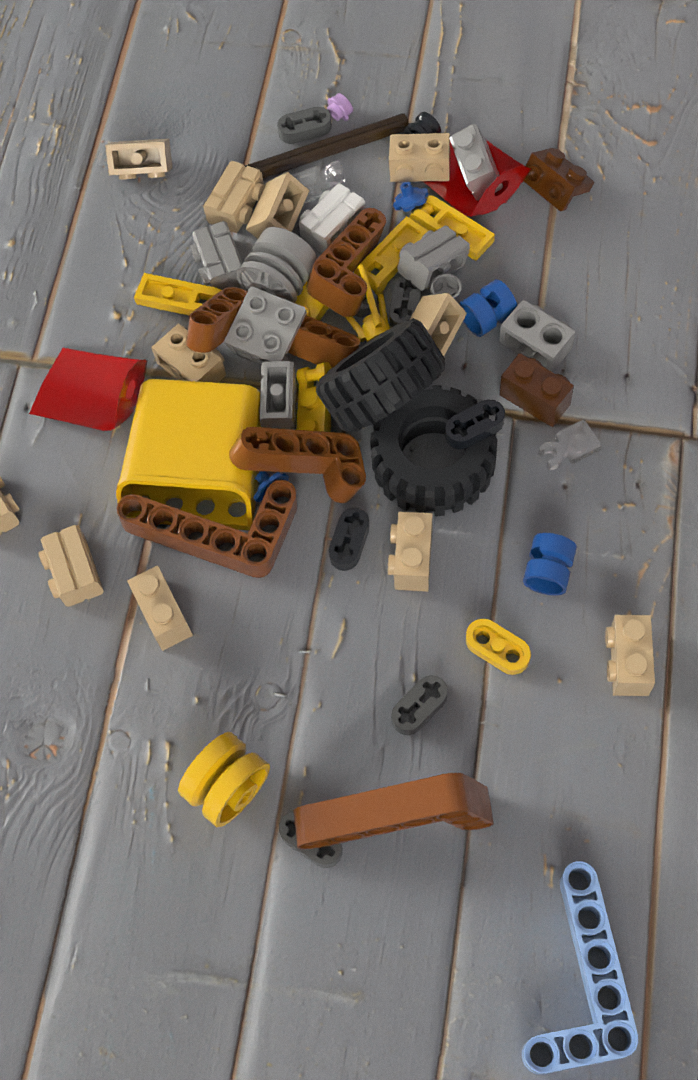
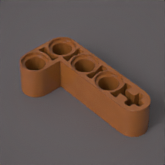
(332, 273)
(304, 451)

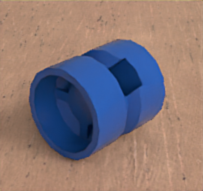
(488, 307)
(548, 569)

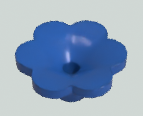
(410, 197)
(265, 480)

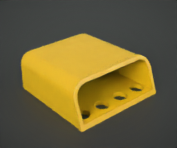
(184, 444)

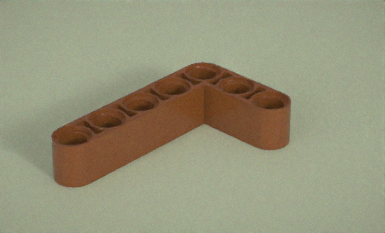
(313, 342)
(214, 533)
(393, 808)

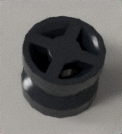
(424, 124)

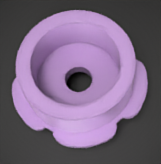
(339, 107)

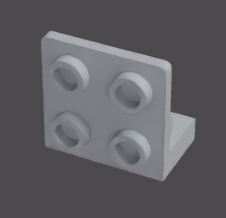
(264, 327)

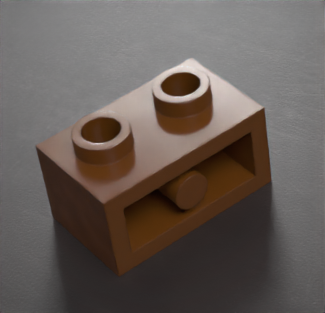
(536, 389)

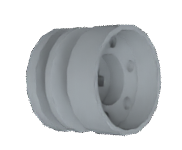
(278, 264)

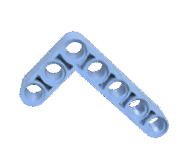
(593, 980)

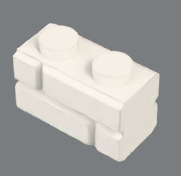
(330, 216)

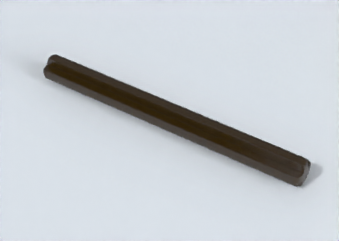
(331, 145)

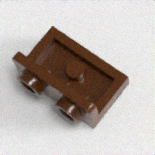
(556, 177)

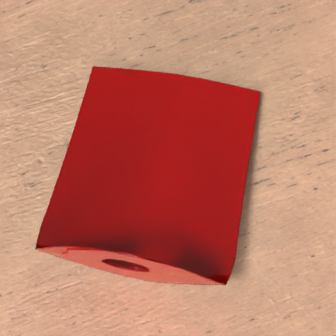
(461, 198)
(90, 389)

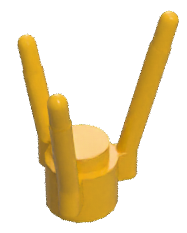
(374, 323)

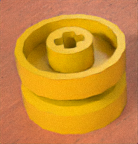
(223, 779)

